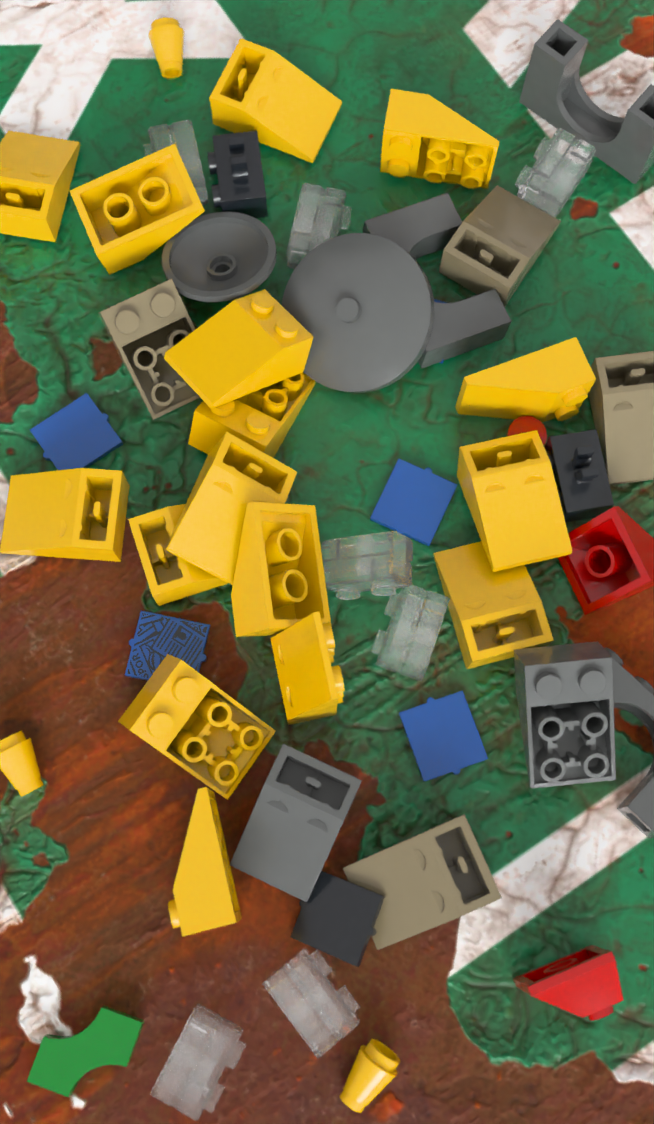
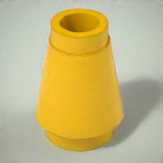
(168, 43)
(20, 763)
(369, 1075)

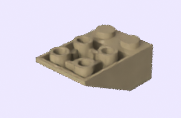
(497, 244)
(142, 333)
(625, 415)
(426, 881)

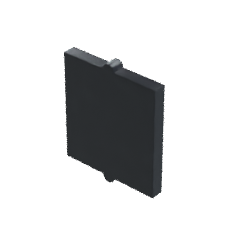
(338, 918)

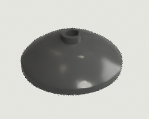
(219, 257)

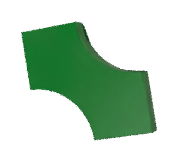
(66, 1059)

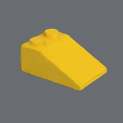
(137, 208)
(241, 350)
(537, 385)
(278, 569)
(204, 878)

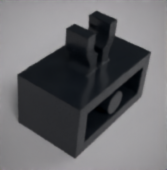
(239, 174)
(580, 474)

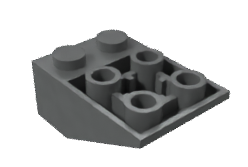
(566, 713)
(295, 822)

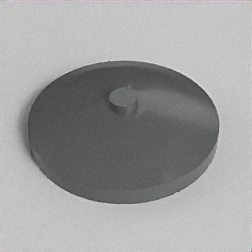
(365, 310)

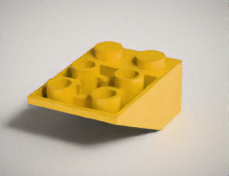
(276, 99)
(434, 143)
(34, 184)
(255, 418)
(513, 500)
(216, 509)
(67, 514)
(167, 574)
(490, 608)
(305, 672)
(197, 725)

